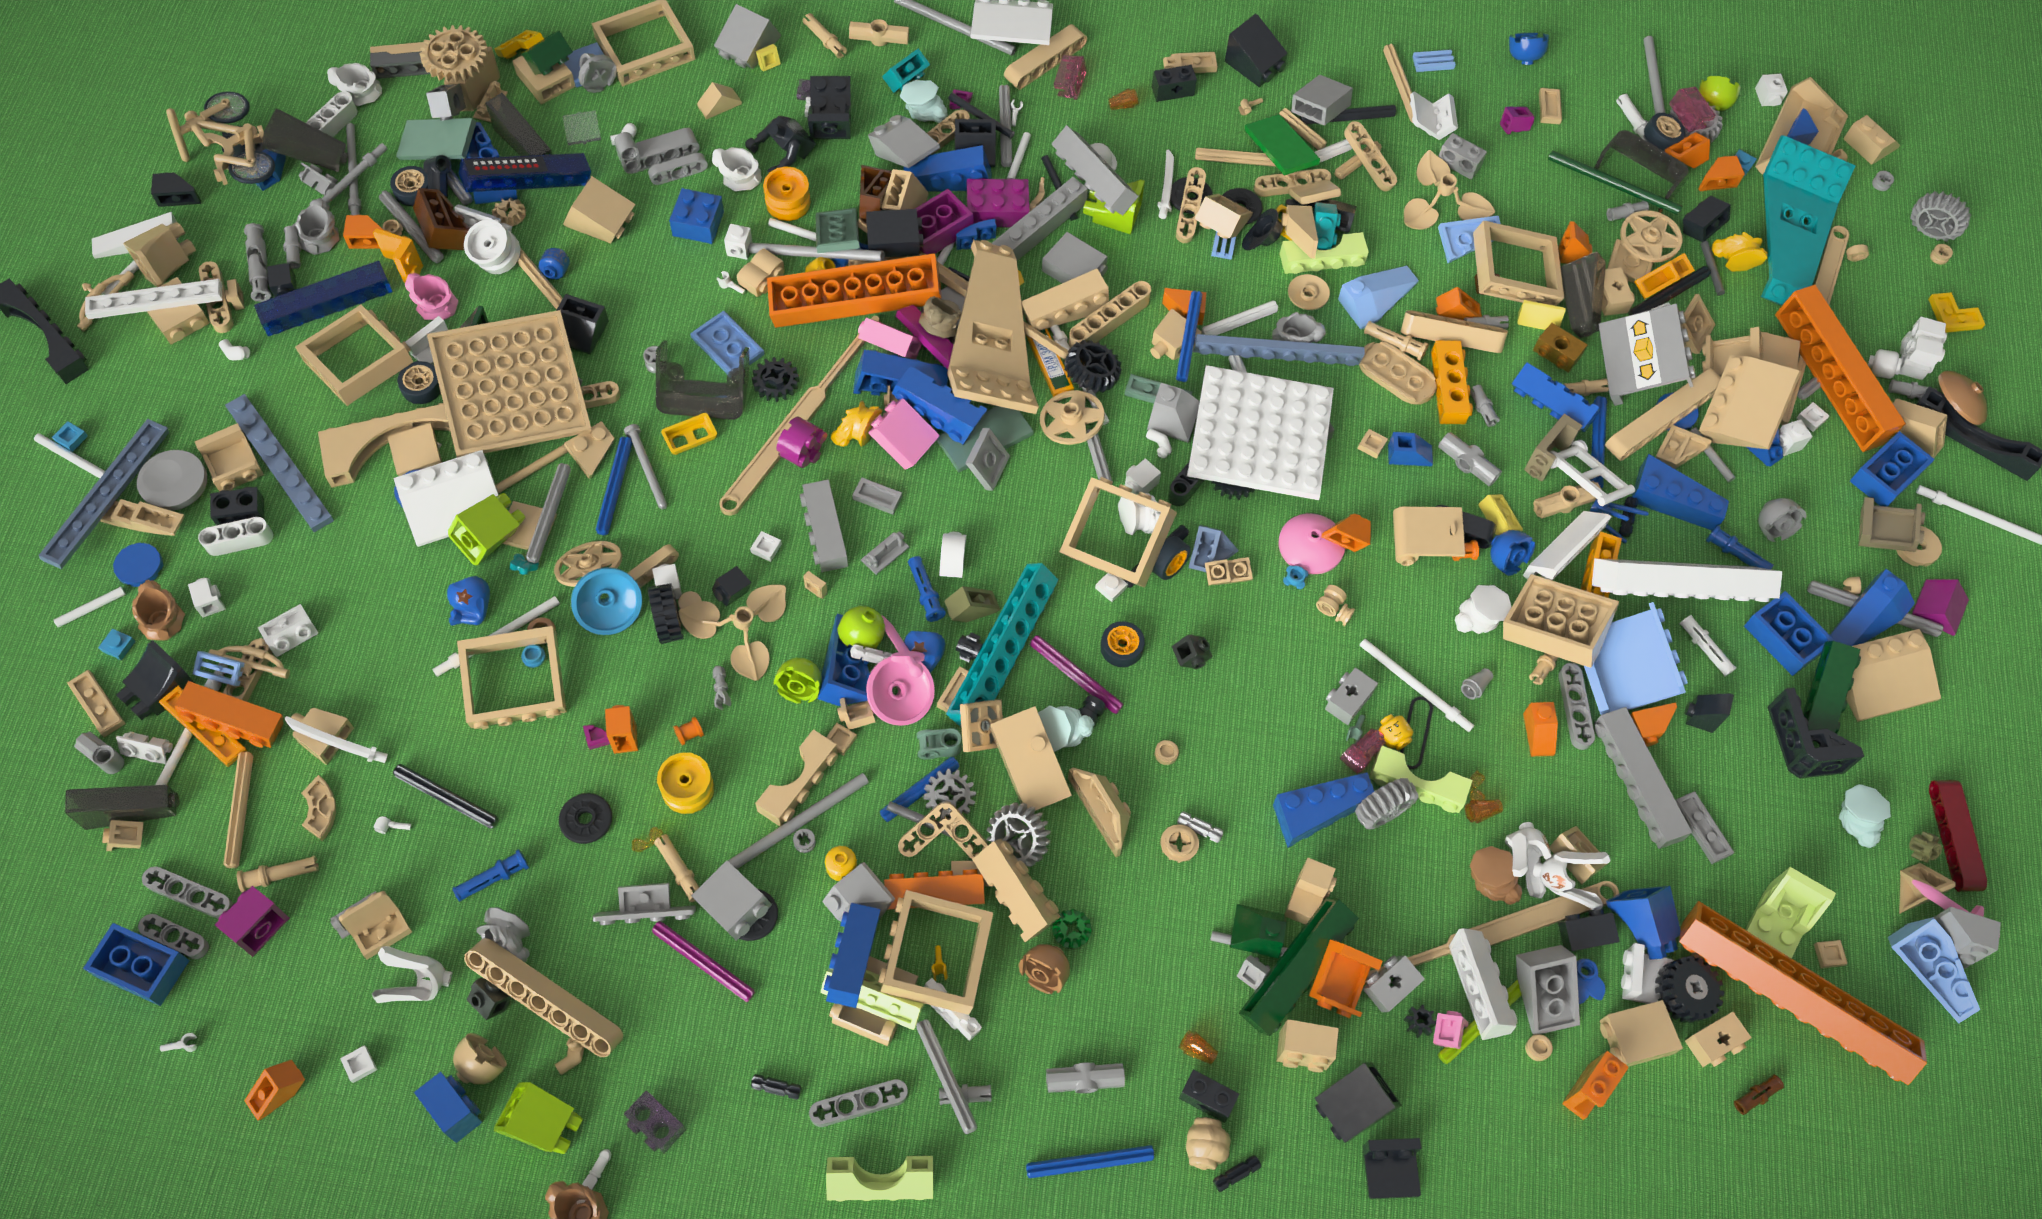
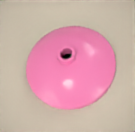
(1303, 550)
(913, 694)

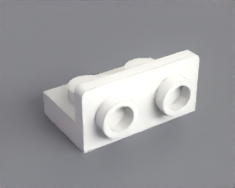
(288, 630)

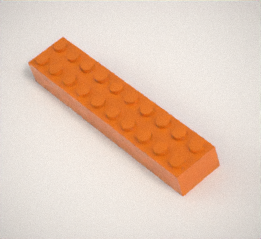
(1803, 993)

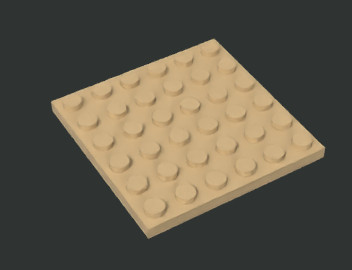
(508, 383)

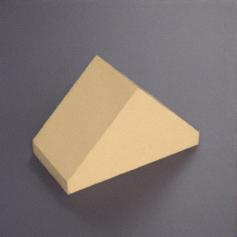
(718, 100)

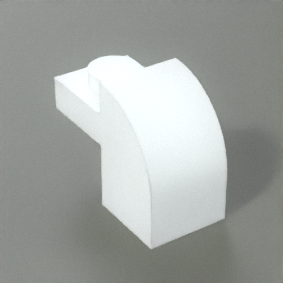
(952, 554)

